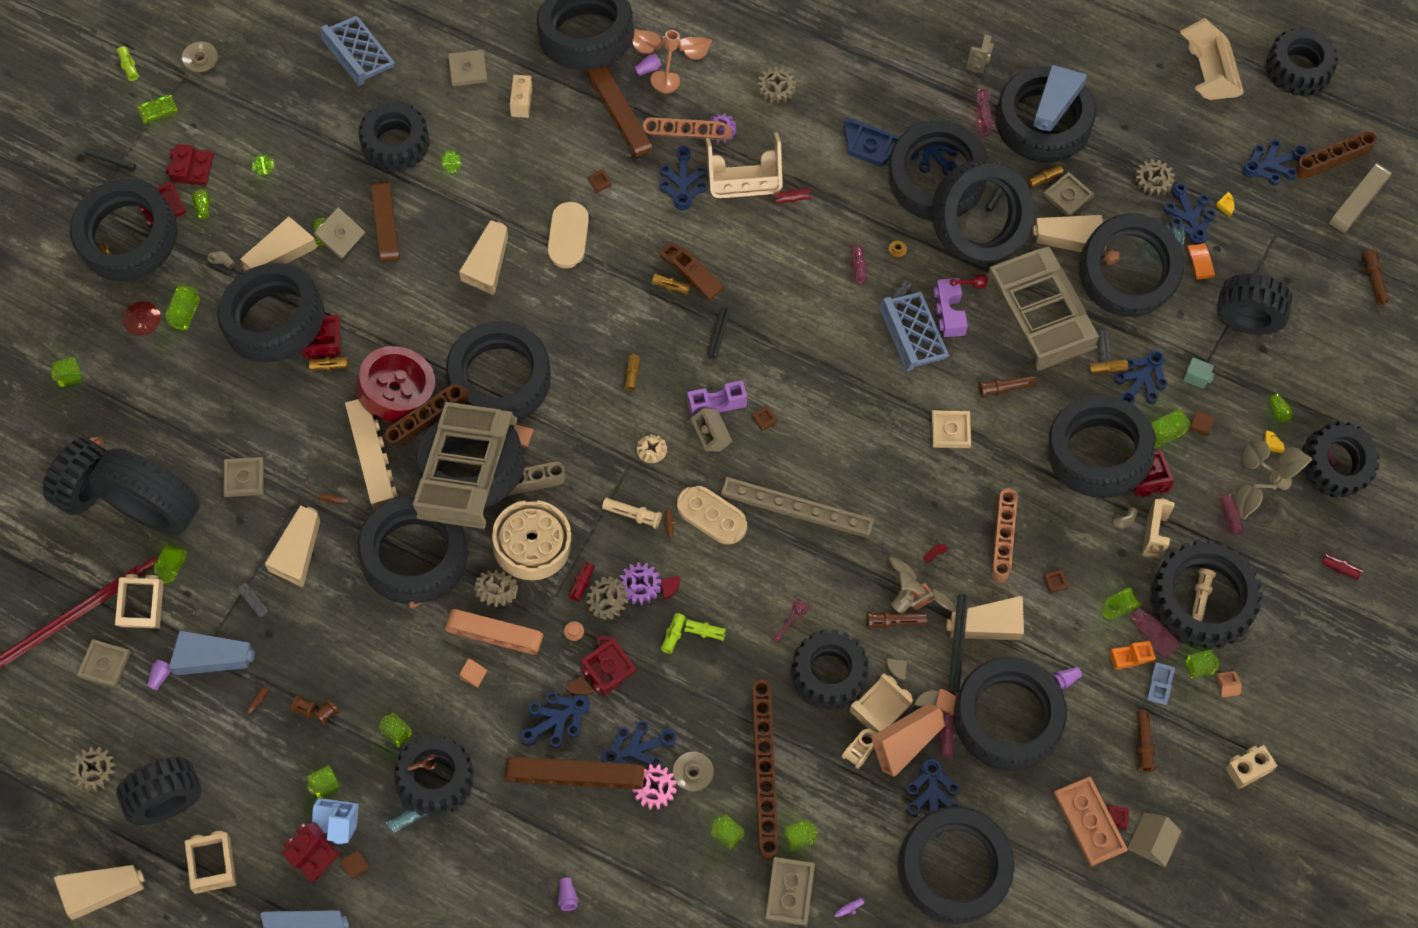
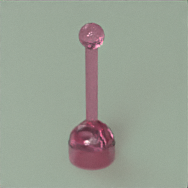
(799, 608)

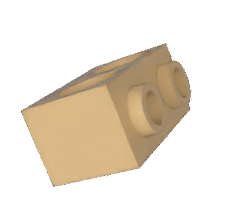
(521, 96)
(1253, 770)

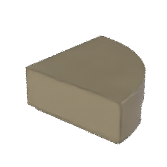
(897, 668)
(926, 698)

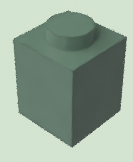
(1199, 373)

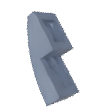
(1160, 683)

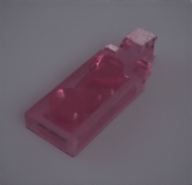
(984, 112)
(1156, 634)

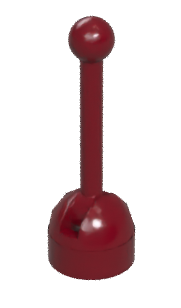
(978, 281)

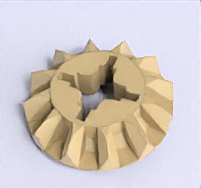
(648, 455)

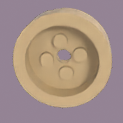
(536, 557)

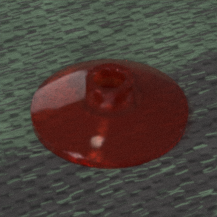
(146, 323)

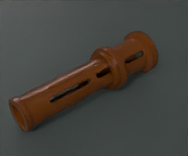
(1374, 269)
(998, 386)
(886, 619)
(1145, 748)

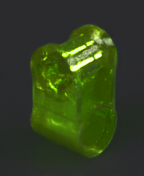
(169, 563)
(1123, 602)

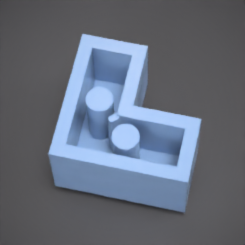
(336, 819)

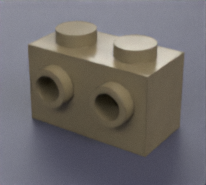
(711, 430)

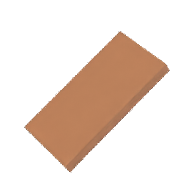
(1090, 821)

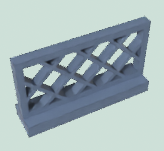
(345, 54)
(900, 337)

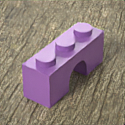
(951, 322)
(729, 398)

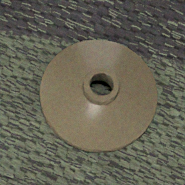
(196, 52)
(693, 762)

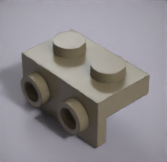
(979, 57)

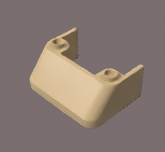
(1215, 60)
(745, 180)

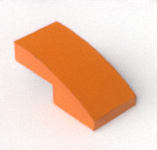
(1201, 261)
(1133, 655)

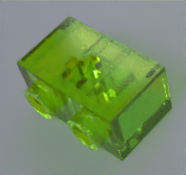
(1170, 427)

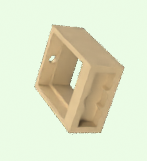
(155, 619)
(212, 882)

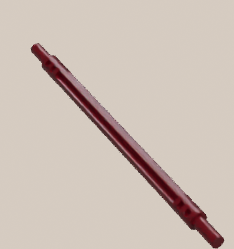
(70, 615)

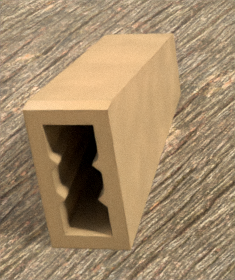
(1066, 232)
(281, 246)
(486, 258)
(294, 550)
(993, 621)
(95, 889)

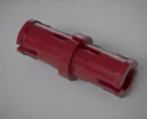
(792, 195)
(1342, 566)
(581, 582)

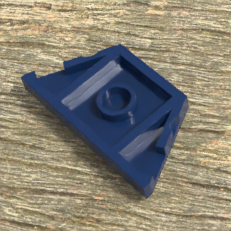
(868, 142)

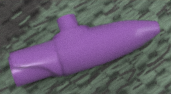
(851, 907)

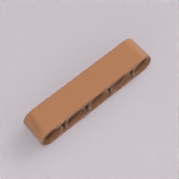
(695, 128)
(1001, 543)
(494, 631)

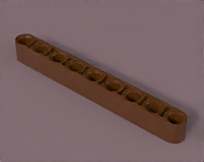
(765, 778)

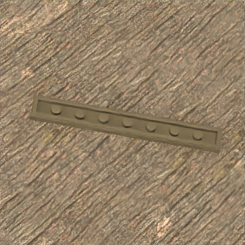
(797, 507)

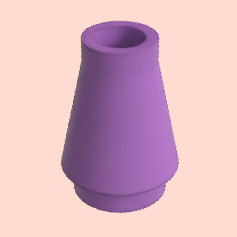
(649, 64)
(158, 674)
(1067, 677)
(567, 895)

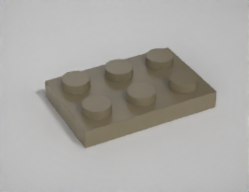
(790, 891)

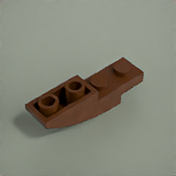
(692, 270)

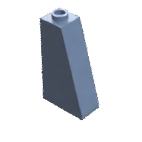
(1059, 93)
(207, 653)
(304, 919)

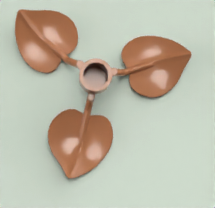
(693, 48)

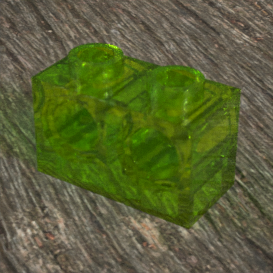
(182, 307)

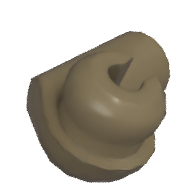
(221, 258)
(1126, 521)

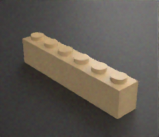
(370, 454)

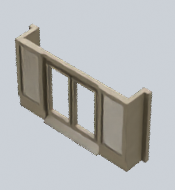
(1058, 339)
(457, 500)

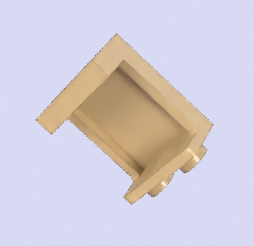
(1155, 545)
(882, 704)

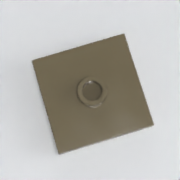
(467, 67)
(1068, 195)
(339, 233)
(243, 477)
(103, 663)

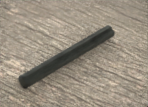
(958, 643)

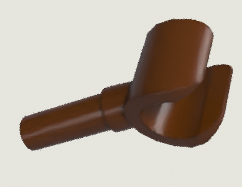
(425, 763)

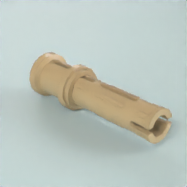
(641, 514)
(1203, 589)

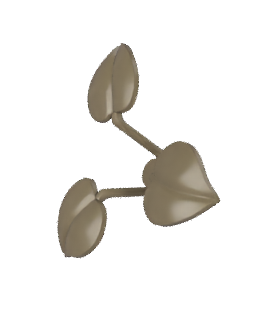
(1290, 462)
(908, 584)

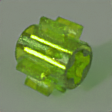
(451, 161)
(263, 165)

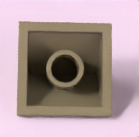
(1155, 838)

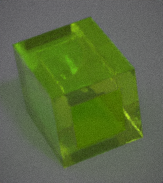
(66, 372)
(1202, 664)
(394, 729)
(322, 782)
(727, 831)
(800, 834)

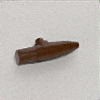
(331, 499)
(669, 523)
(257, 700)

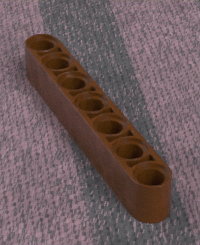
(619, 111)
(574, 773)

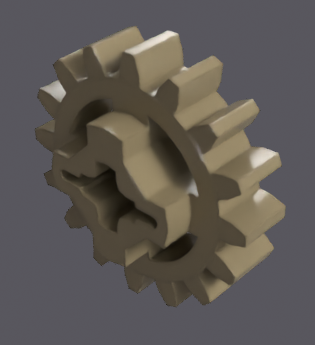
(776, 85)
(1154, 178)
(496, 588)
(607, 598)
(98, 761)

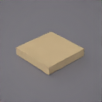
(951, 429)

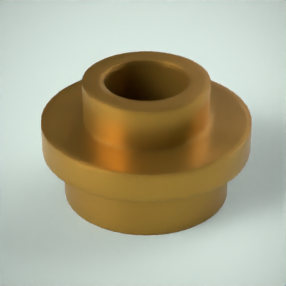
(897, 253)

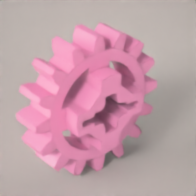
(662, 781)

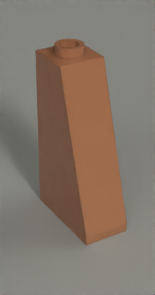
(906, 738)

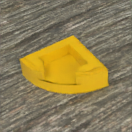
(1226, 204)
(1273, 442)

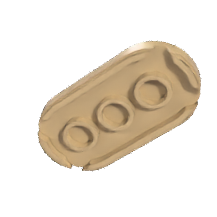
(568, 234)
(712, 515)

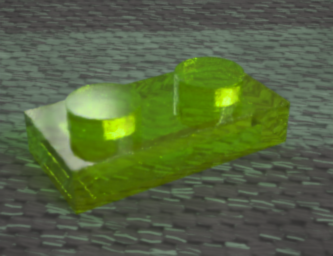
(157, 109)

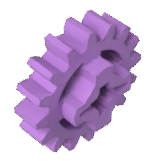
(639, 575)

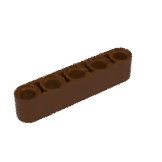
(1335, 154)
(385, 221)
(418, 415)

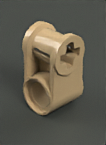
(858, 751)

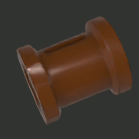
(303, 706)
(325, 712)

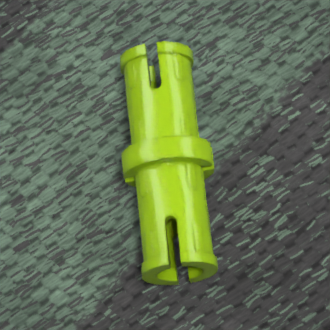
(127, 63)
(705, 630)
(673, 633)

